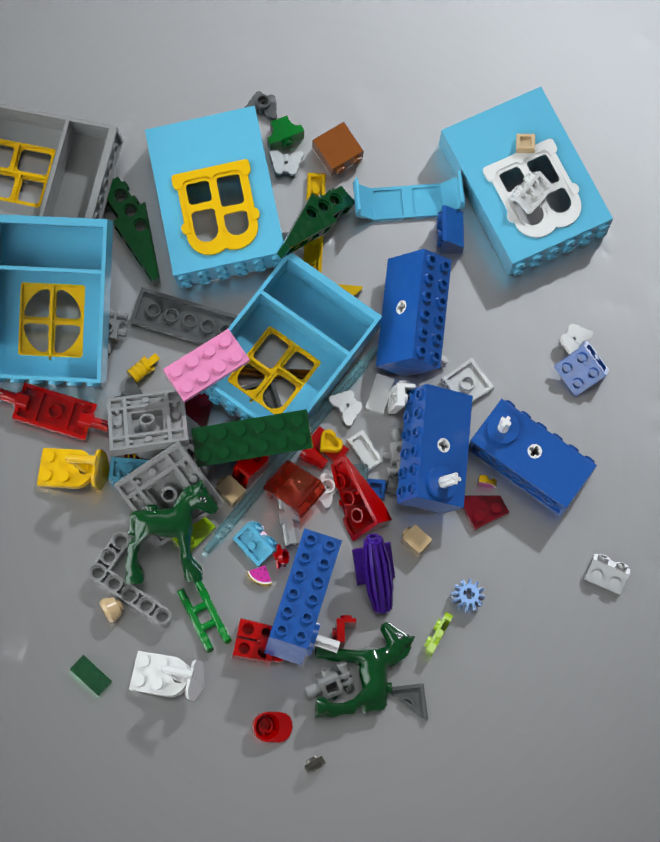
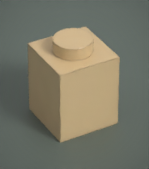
(230, 490)
(415, 540)

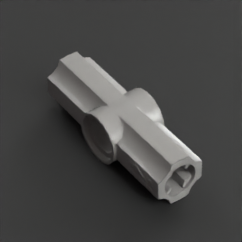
(289, 524)

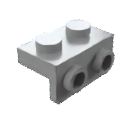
(607, 573)

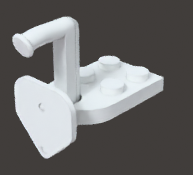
(158, 676)

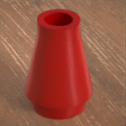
(313, 457)

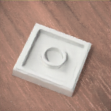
(469, 380)

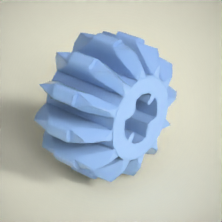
(462, 598)

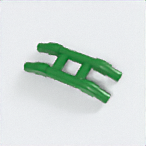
(192, 613)

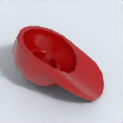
(272, 726)

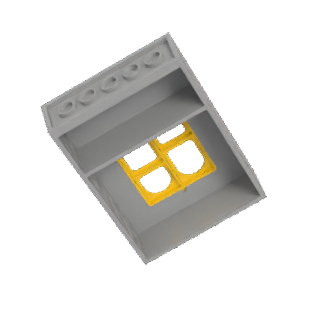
(80, 163)

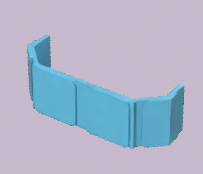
(408, 201)

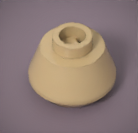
(111, 608)

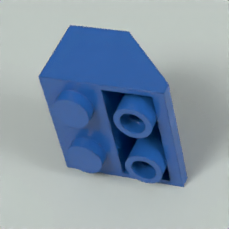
(450, 231)

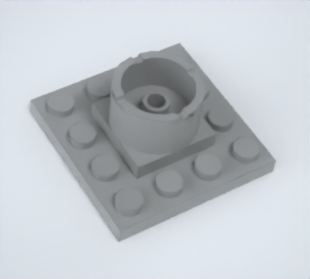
(146, 423)
(162, 482)

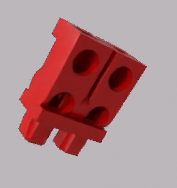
(252, 642)

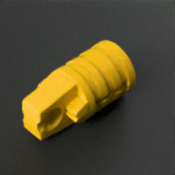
(142, 367)

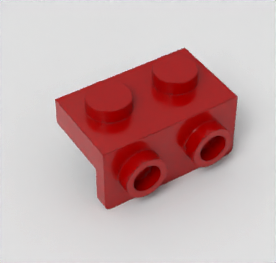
(342, 623)

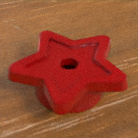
(281, 556)

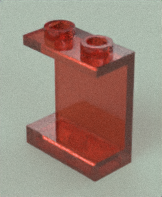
(294, 488)

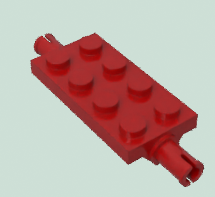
(54, 411)

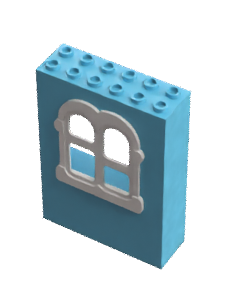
(487, 147)

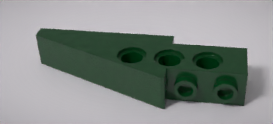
(316, 219)
(138, 242)

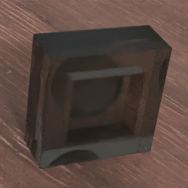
(314, 764)

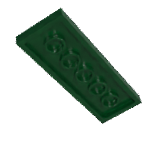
(252, 438)

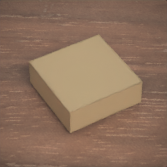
(525, 143)

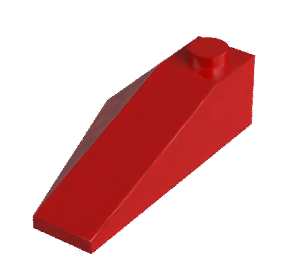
(360, 503)

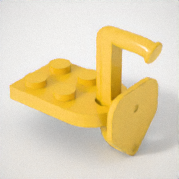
(65, 467)

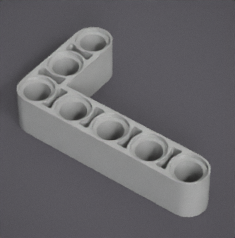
(120, 592)

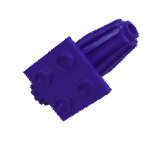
(376, 569)

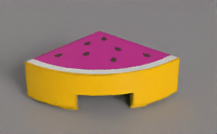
(484, 481)
(260, 576)

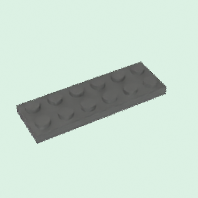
(179, 317)

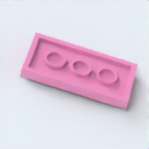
(206, 365)

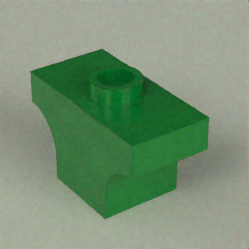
(284, 133)

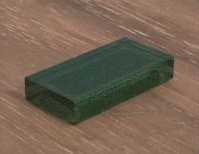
(91, 675)

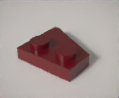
(199, 409)
(484, 509)

